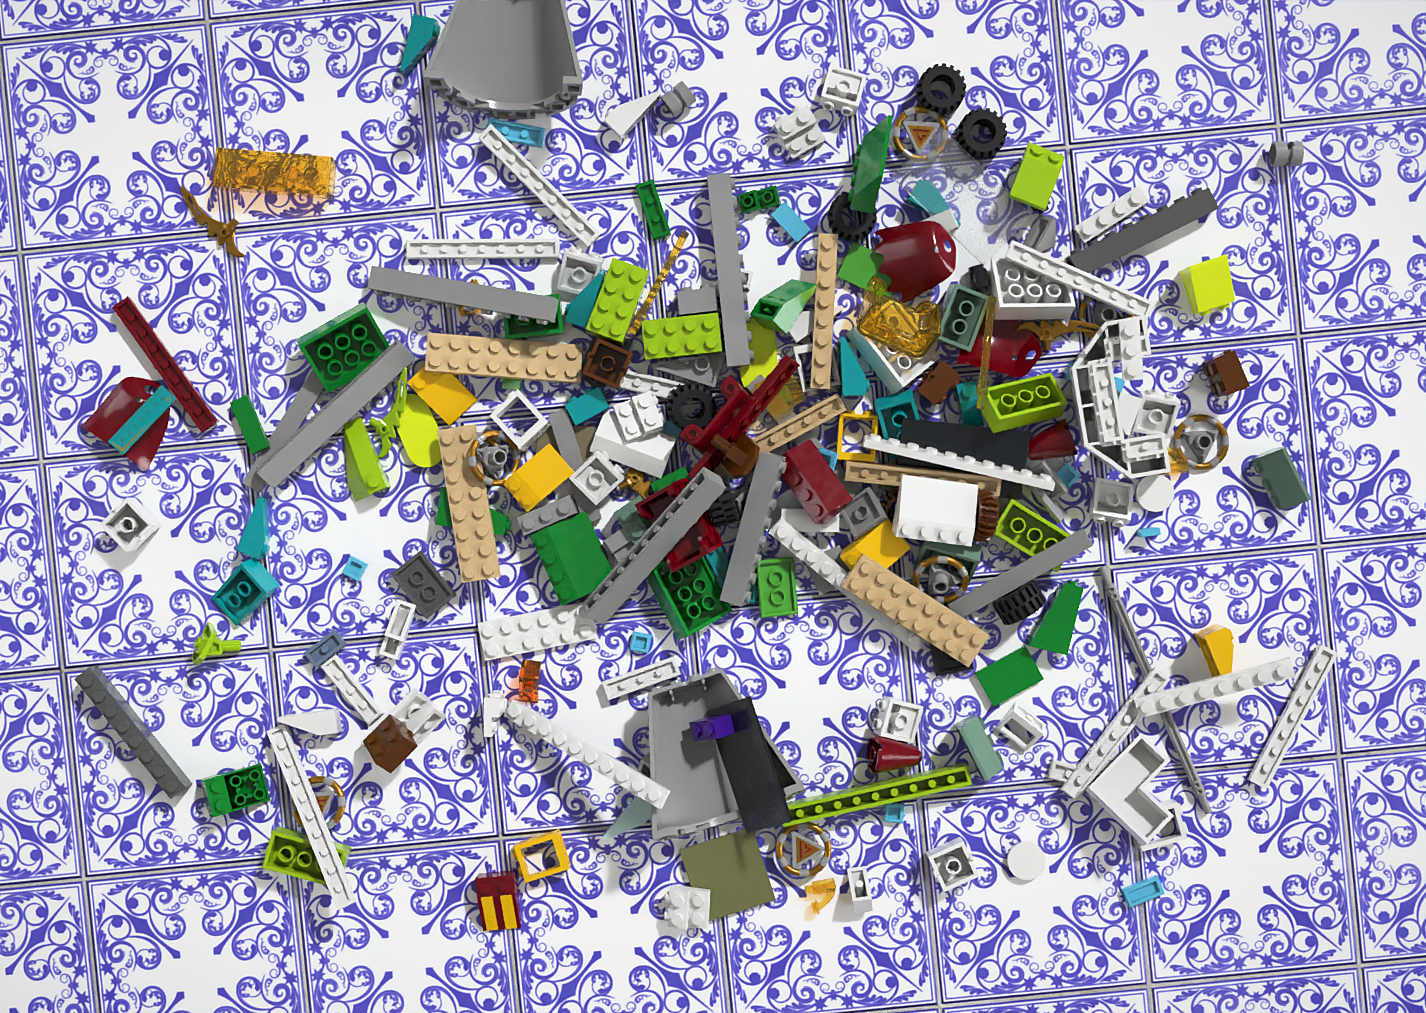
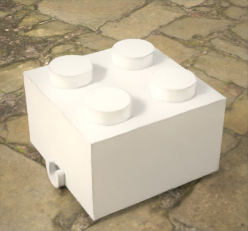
(130, 524)
(952, 864)

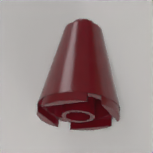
(1052, 443)
(890, 754)

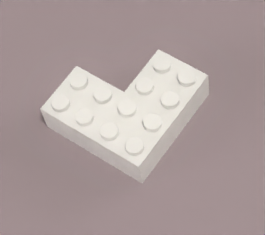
(1124, 794)

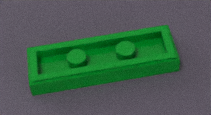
(653, 209)
(250, 424)

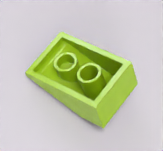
(1036, 176)

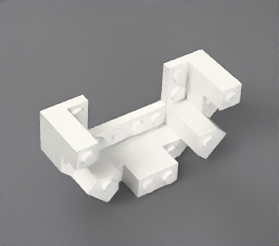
(1099, 412)

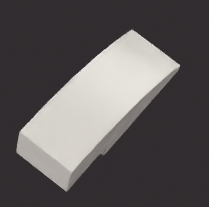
(397, 630)

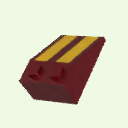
(498, 900)

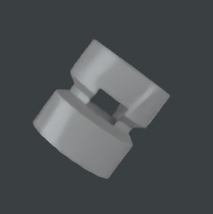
(678, 98)
(1283, 153)

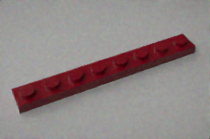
(165, 364)
(748, 413)

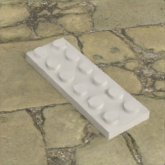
(536, 631)

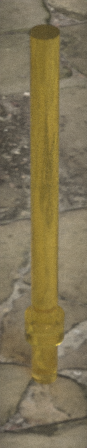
(641, 315)
(982, 387)

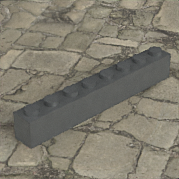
(1144, 232)
(133, 731)

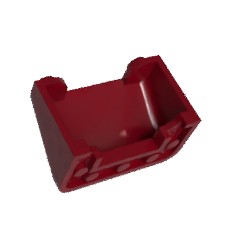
(736, 397)
(698, 540)

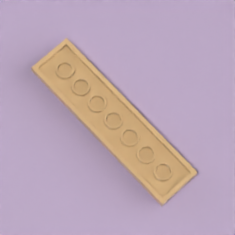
(503, 358)
(468, 506)
(915, 610)

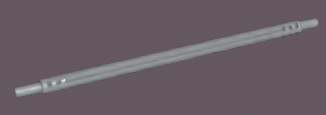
(1145, 668)

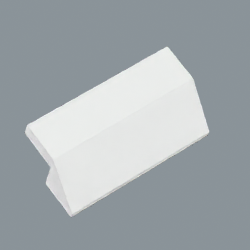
(644, 454)
(418, 715)

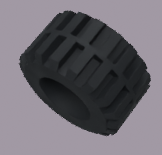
(947, 75)
(985, 118)
(843, 230)
(684, 392)
(723, 509)
(1019, 603)

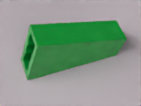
(500, 521)
(1058, 620)

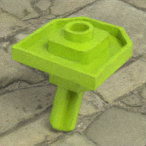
(210, 644)

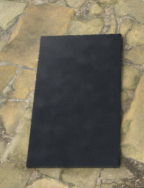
(1002, 448)
(751, 769)

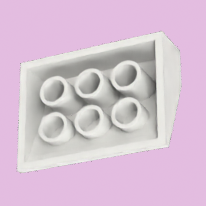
(1028, 295)
(890, 365)
(935, 510)

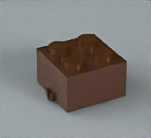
(608, 364)
(1225, 374)
(939, 381)
(390, 743)

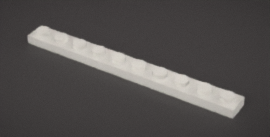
(951, 460)
(835, 575)
(587, 753)
(311, 816)

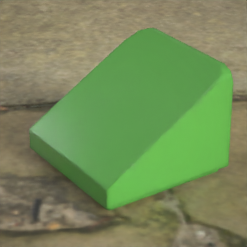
(511, 384)

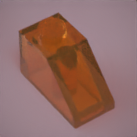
(530, 681)

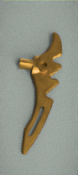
(224, 231)
(1048, 332)
(635, 480)

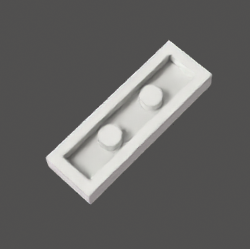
(1130, 350)

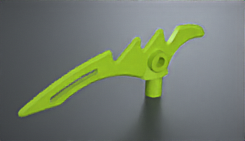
(385, 426)

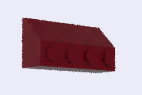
(814, 483)

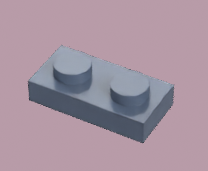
(325, 648)

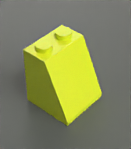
(1208, 285)

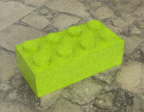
(617, 302)
(681, 336)
(1023, 402)
(1027, 530)
(293, 855)

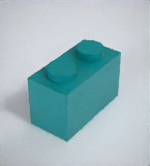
(586, 406)

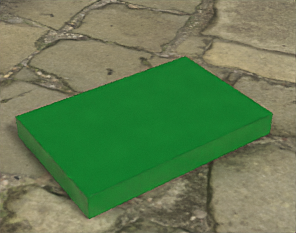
(1009, 675)

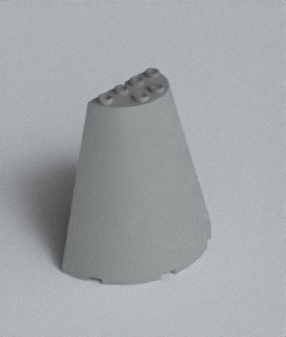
(507, 58)
(694, 769)

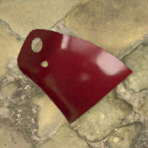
(1004, 344)
(118, 409)

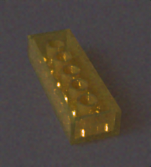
(274, 173)

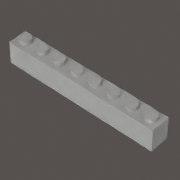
(753, 528)

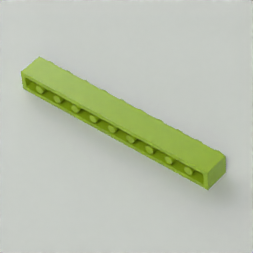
(879, 793)

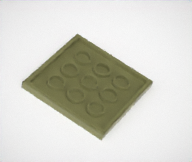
(731, 871)

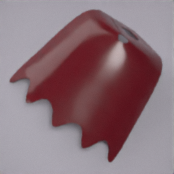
(912, 259)

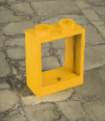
(866, 416)
(559, 848)

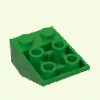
(783, 305)
(234, 790)

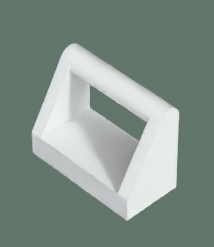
(1025, 719)

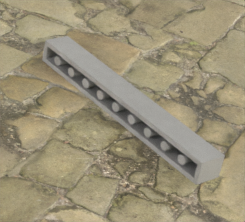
(728, 270)
(463, 294)
(335, 414)
(653, 545)

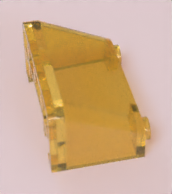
(896, 323)

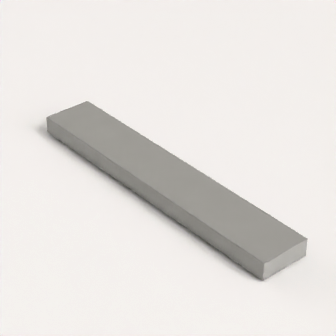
(572, 455)

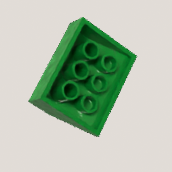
(869, 167)
(343, 346)
(572, 557)
(688, 596)

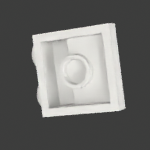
(842, 90)
(799, 131)
(578, 269)
(1156, 413)
(639, 416)
(597, 476)
(1111, 502)
(494, 707)
(897, 719)
(687, 907)

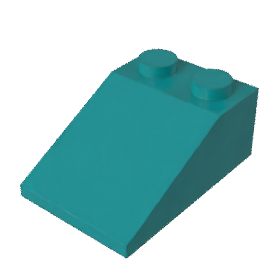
(850, 372)
(891, 412)
(245, 590)

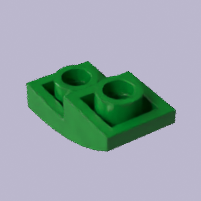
(759, 199)

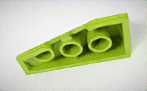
(363, 465)

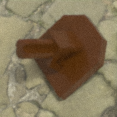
(739, 455)

